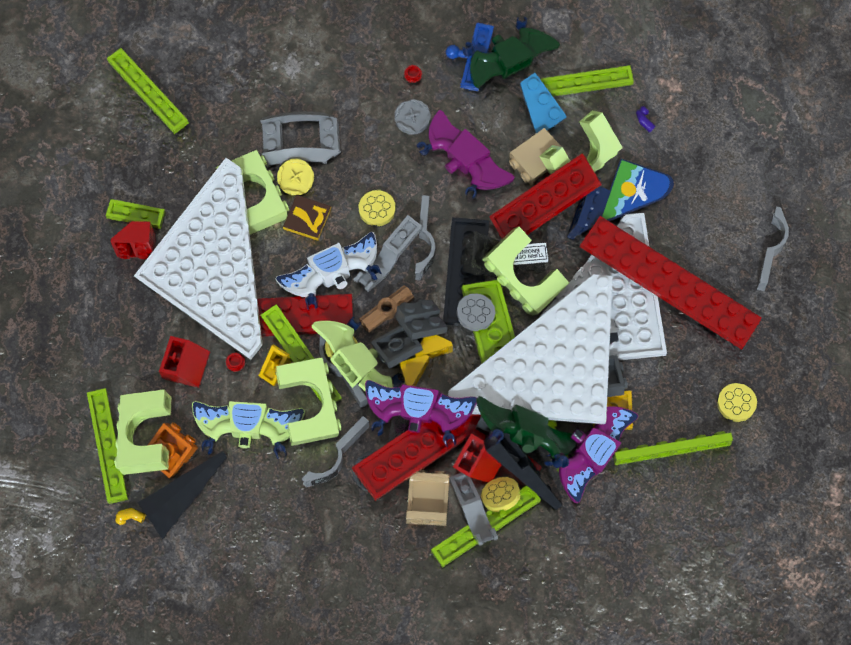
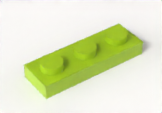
(130, 212)

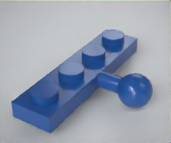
(481, 41)

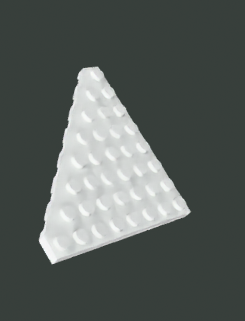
(208, 263)
(633, 308)
(554, 363)

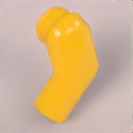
(129, 513)

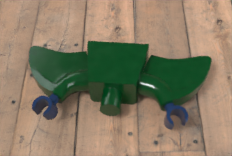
(509, 54)
(526, 429)

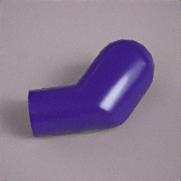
(643, 120)

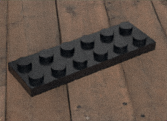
(455, 275)

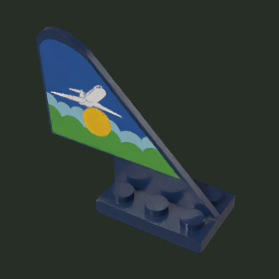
(629, 191)

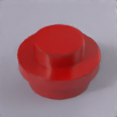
(413, 74)
(235, 362)

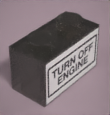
(532, 258)

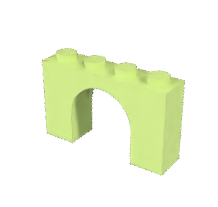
(602, 144)
(271, 208)
(501, 261)
(311, 374)
(132, 411)

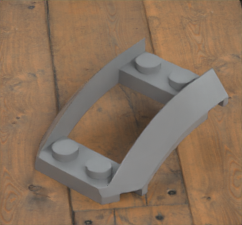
(273, 138)

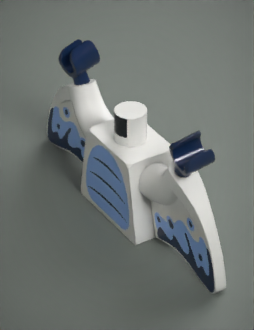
(331, 267)

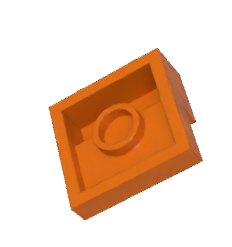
(179, 446)

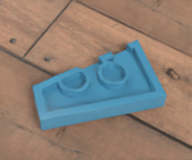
(541, 105)

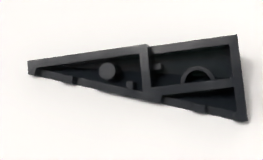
(519, 464)
(170, 501)

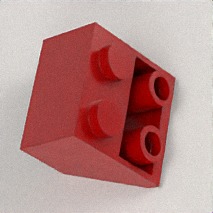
(134, 240)
(184, 362)
(475, 460)

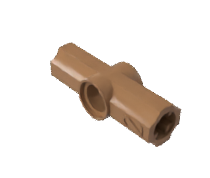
(377, 316)

